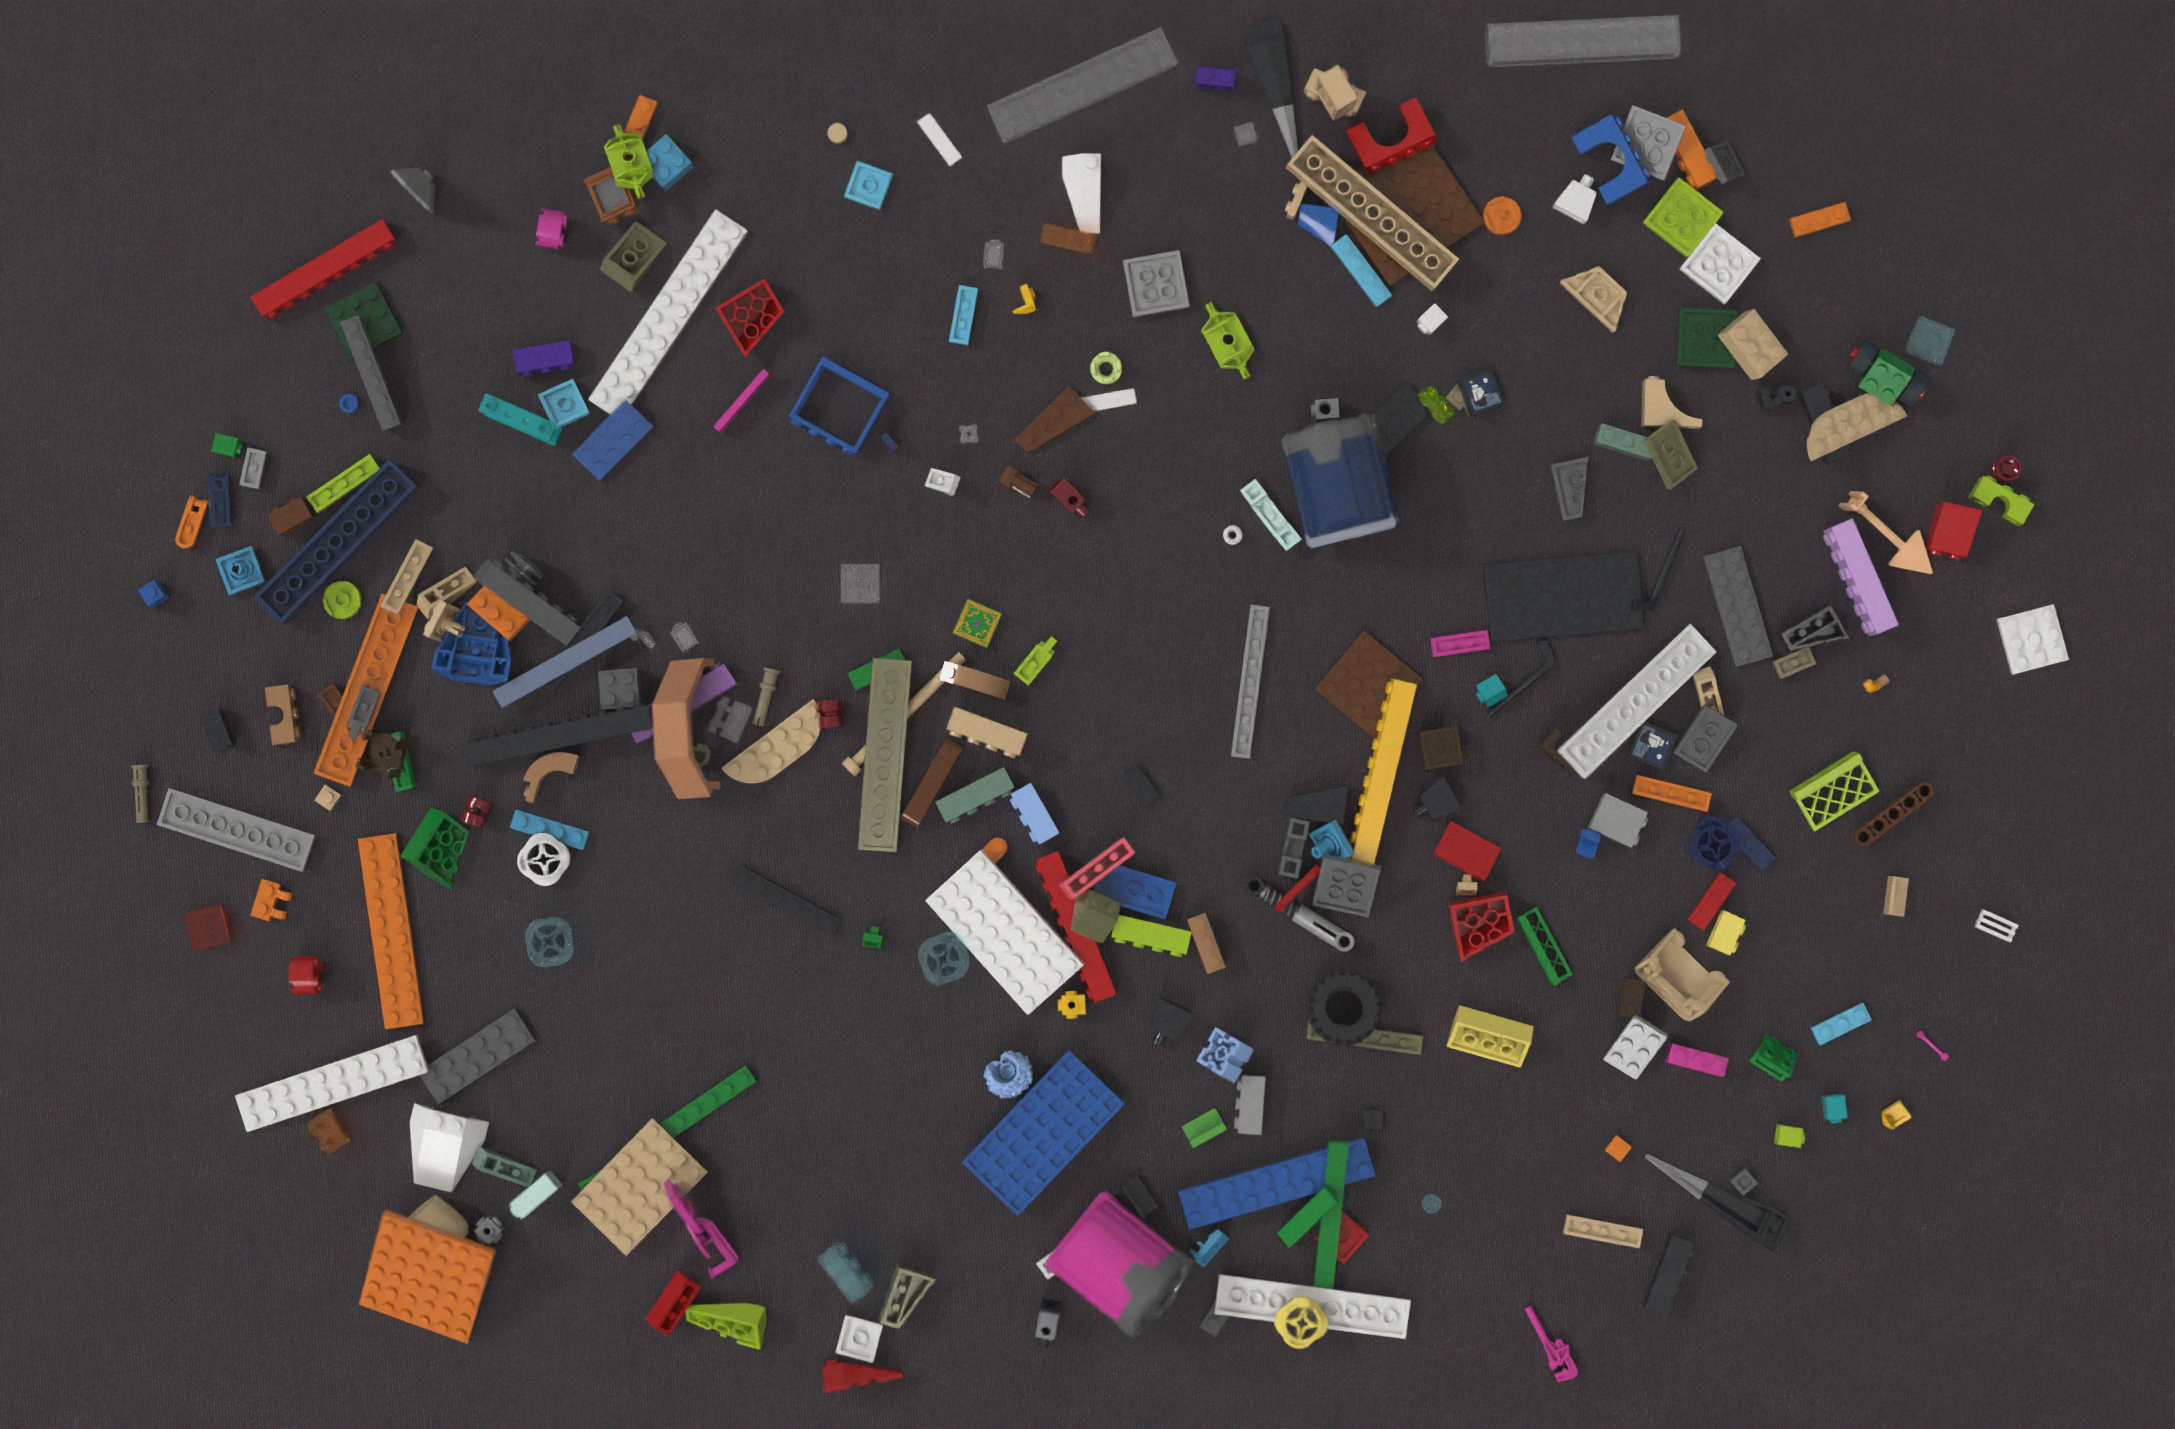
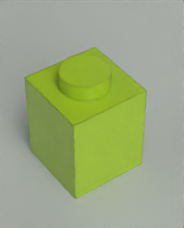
(1789, 1136)

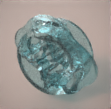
(564, 953)
(935, 976)

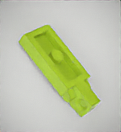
(1036, 661)

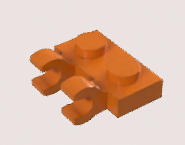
(266, 900)

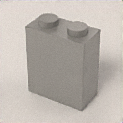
(1618, 820)

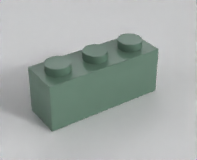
(1622, 442)

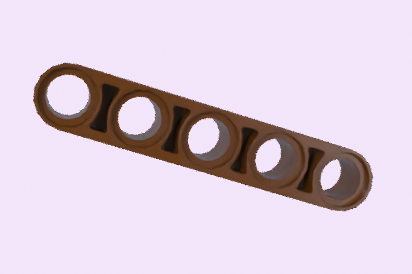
(931, 782)
(1901, 810)

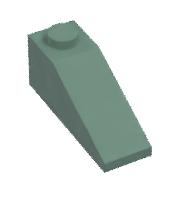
(503, 1167)

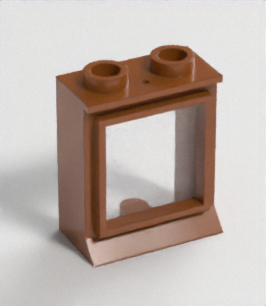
(610, 200)

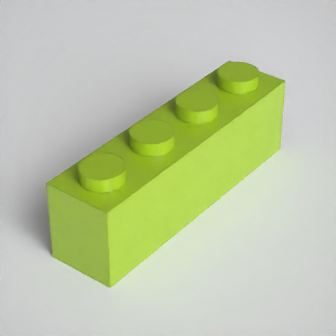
(1151, 934)

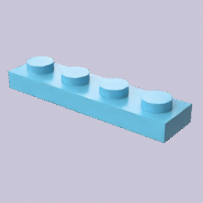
(1361, 270)

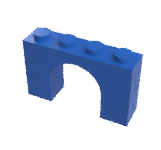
(1633, 174)

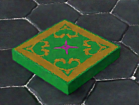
(977, 623)

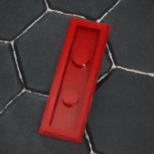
(1297, 889)

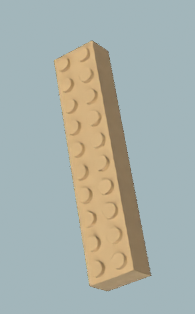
(1372, 213)

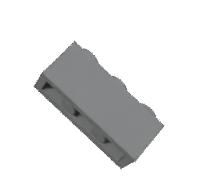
(1250, 1104)

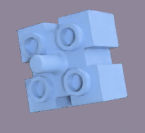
(1225, 1055)

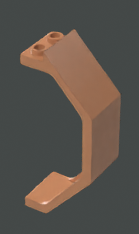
(673, 729)

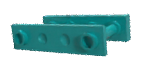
(520, 419)

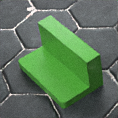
(1204, 1127)

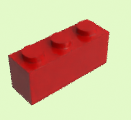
(673, 1303)

